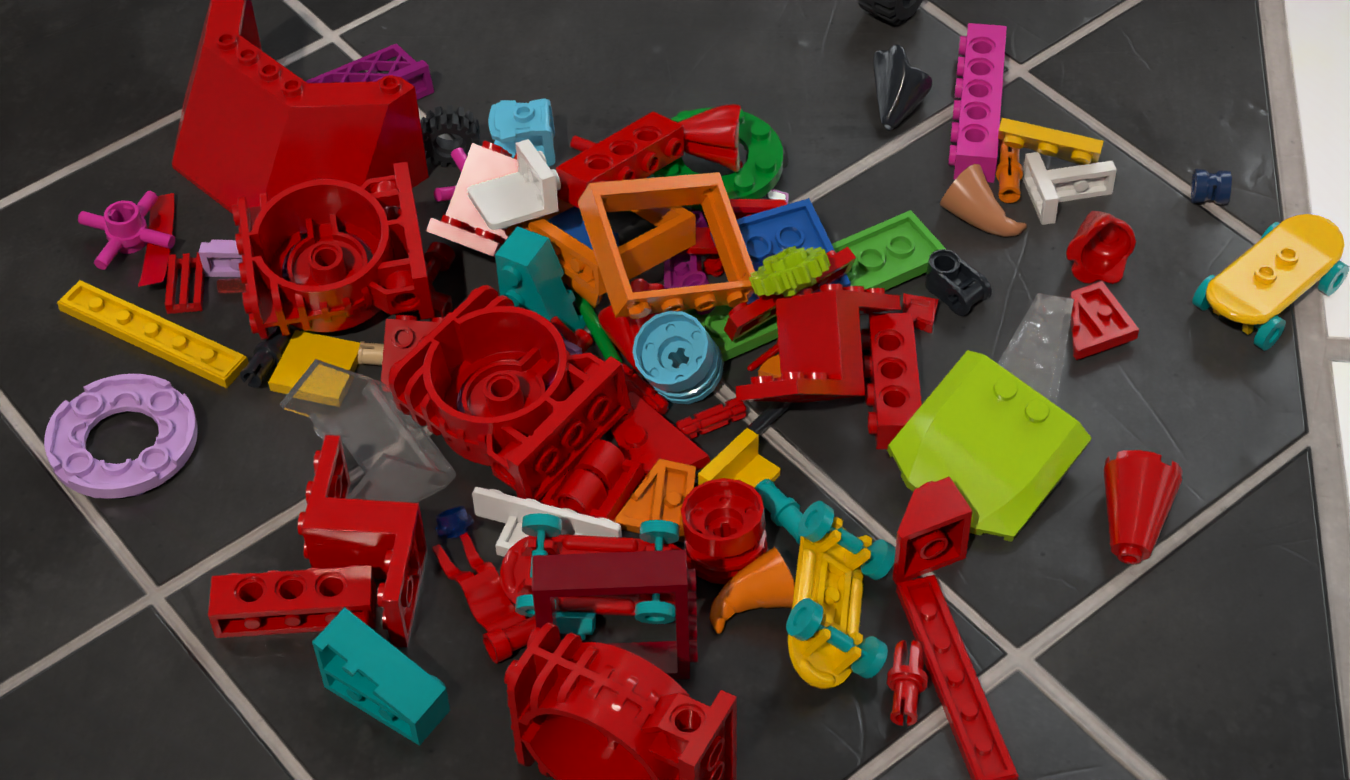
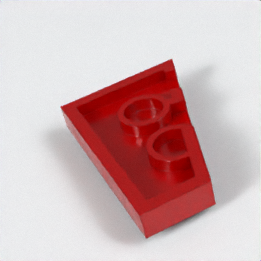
(648, 436)

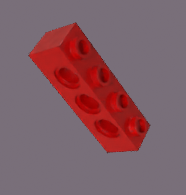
(625, 155)
(892, 373)
(266, 602)

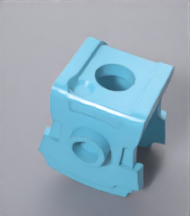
(517, 122)

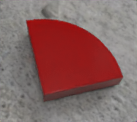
(922, 309)

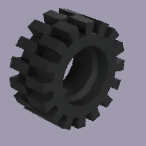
(448, 122)

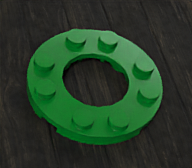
(759, 172)

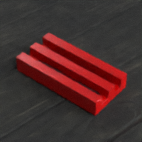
(171, 286)

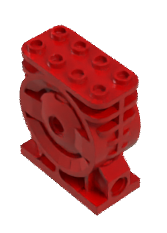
(350, 288)
(502, 365)
(613, 715)

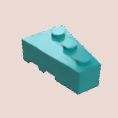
(532, 278)
(379, 678)

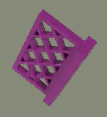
(405, 67)

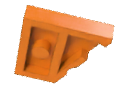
(659, 496)

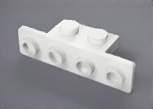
(511, 510)

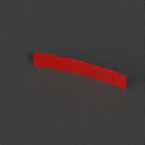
(157, 256)

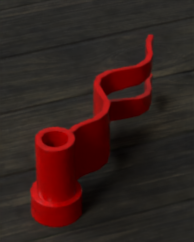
(488, 603)

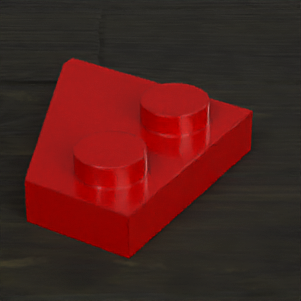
(1098, 321)

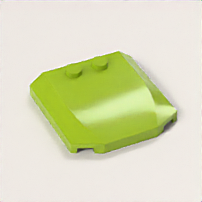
(993, 441)

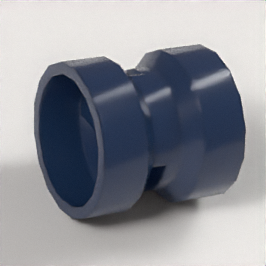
(1211, 186)

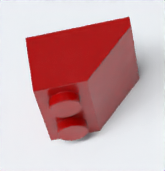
(932, 530)

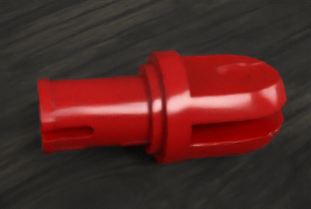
(906, 682)

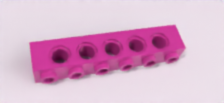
(980, 99)

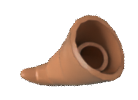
(974, 203)

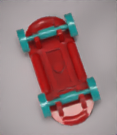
(546, 539)

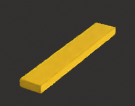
(153, 333)

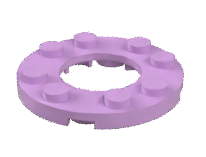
(141, 393)

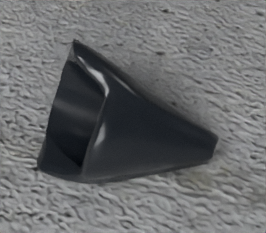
(898, 85)

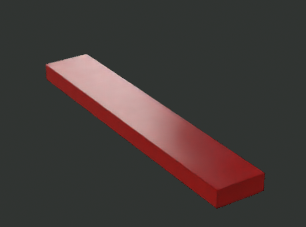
(955, 681)

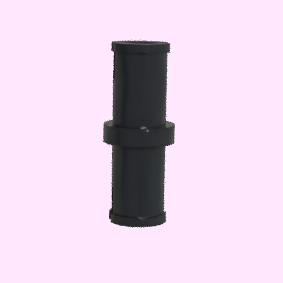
(266, 356)

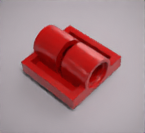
(597, 482)

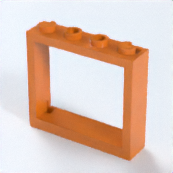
(658, 193)
(672, 235)

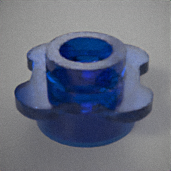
(453, 522)

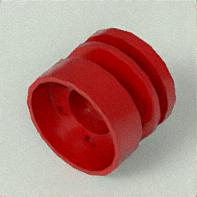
(723, 528)

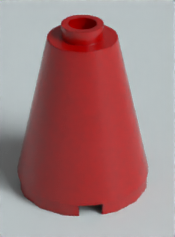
(1138, 501)

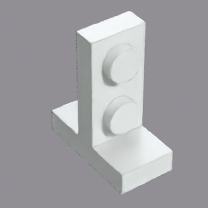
(1064, 184)

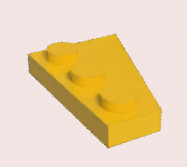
(1050, 142)

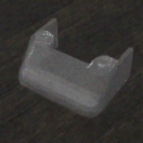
(386, 444)

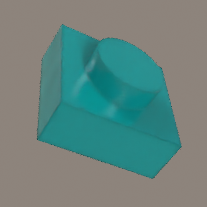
(576, 622)

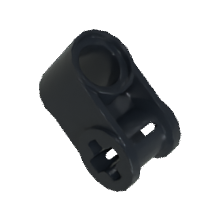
(954, 281)

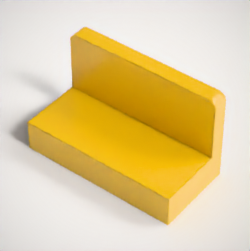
(740, 462)

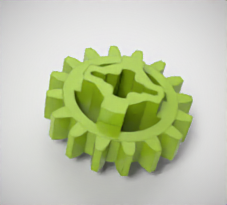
(789, 271)

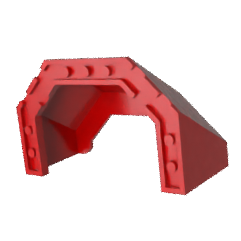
(263, 129)

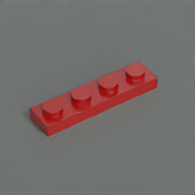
(747, 317)

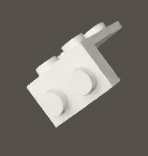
(520, 195)

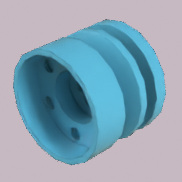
(669, 343)

